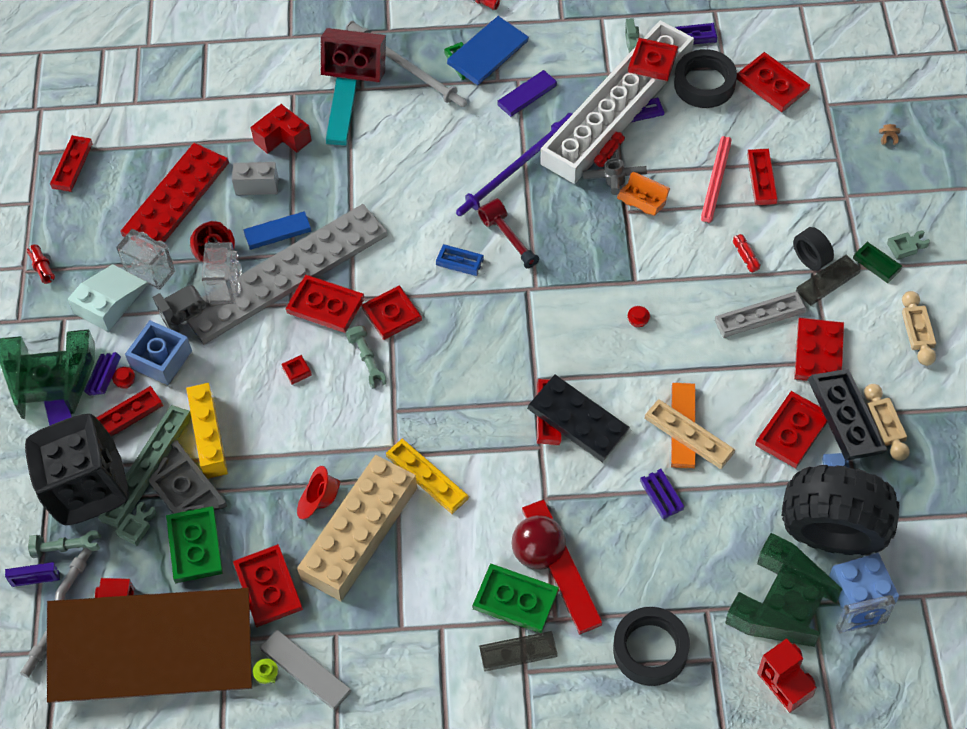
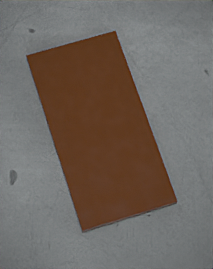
(148, 645)

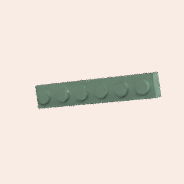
(148, 461)

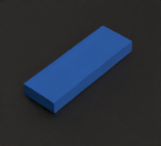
(277, 230)

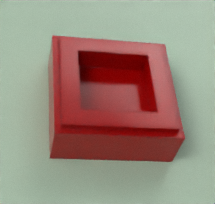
(296, 369)

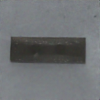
(828, 280)
(518, 651)

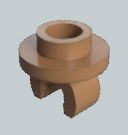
(889, 131)

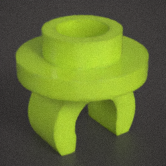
(265, 671)

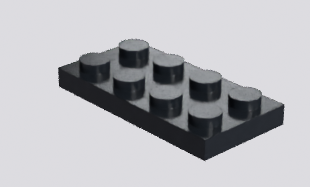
(847, 414)
(578, 418)

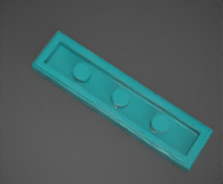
(341, 111)

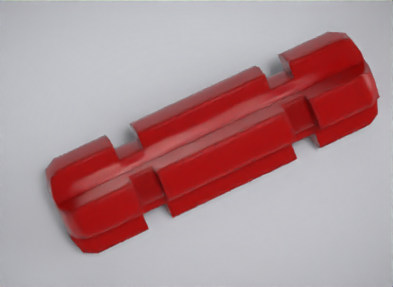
(609, 149)
(746, 253)

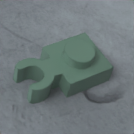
(631, 34)
(905, 245)
(135, 527)

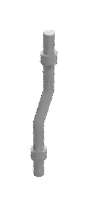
(38, 652)

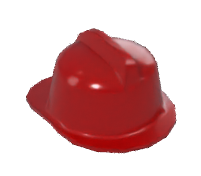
(318, 494)

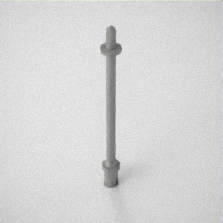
(450, 94)

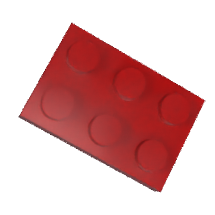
(773, 81)
(325, 303)
(818, 347)
(792, 429)
(269, 585)

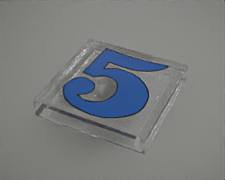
(865, 614)

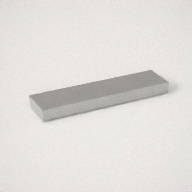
(760, 314)
(305, 670)

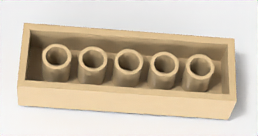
(357, 528)

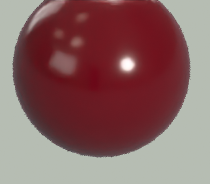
(538, 542)

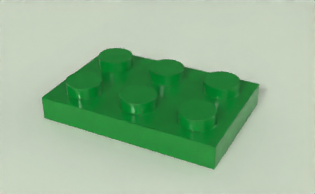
(194, 544)
(515, 598)

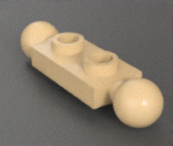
(918, 328)
(887, 422)

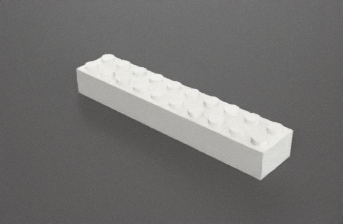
(608, 110)

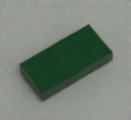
(877, 262)

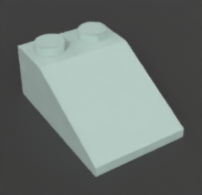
(106, 296)

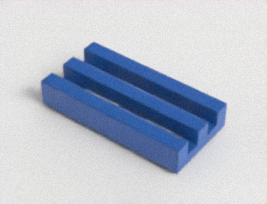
(459, 263)

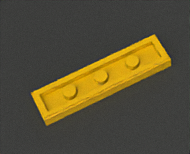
(427, 476)

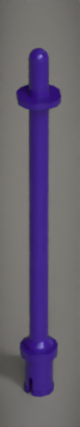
(472, 201)

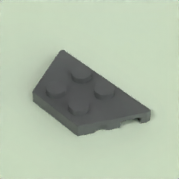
(183, 484)

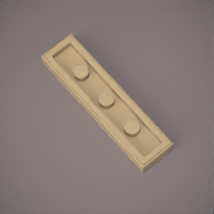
(689, 434)

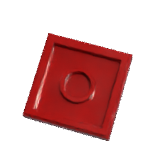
(653, 59)
(391, 312)

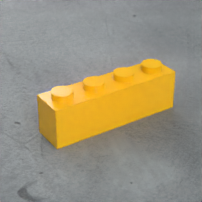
(207, 431)

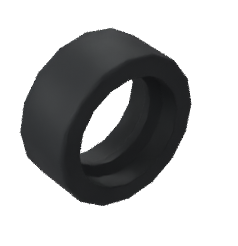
(813, 248)

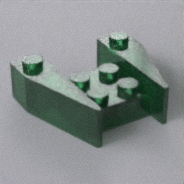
(47, 374)
(791, 599)

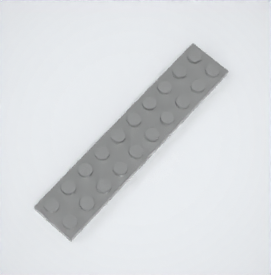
(285, 270)

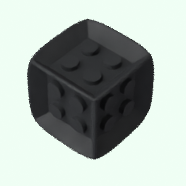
(76, 469)

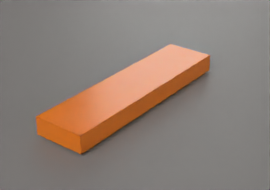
(684, 402)

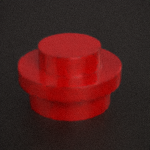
(638, 316)
(123, 377)

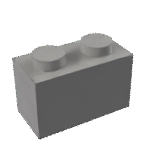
(255, 178)

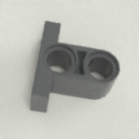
(179, 306)

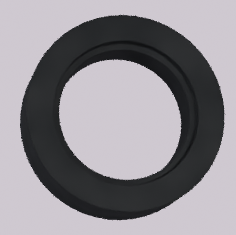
(705, 59)
(656, 617)

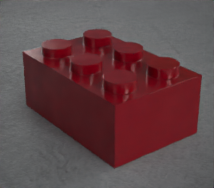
(353, 55)

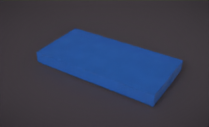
(487, 50)

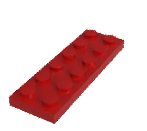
(177, 193)

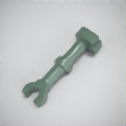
(358, 335)
(37, 544)

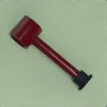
(494, 213)

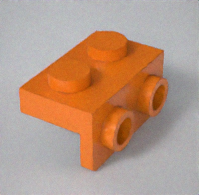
(644, 194)

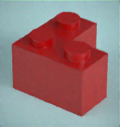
(278, 127)
(784, 677)

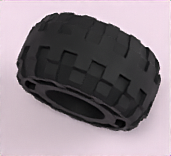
(840, 510)

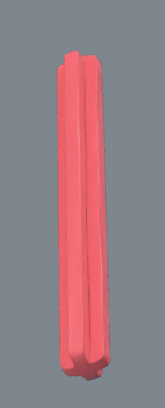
(716, 179)

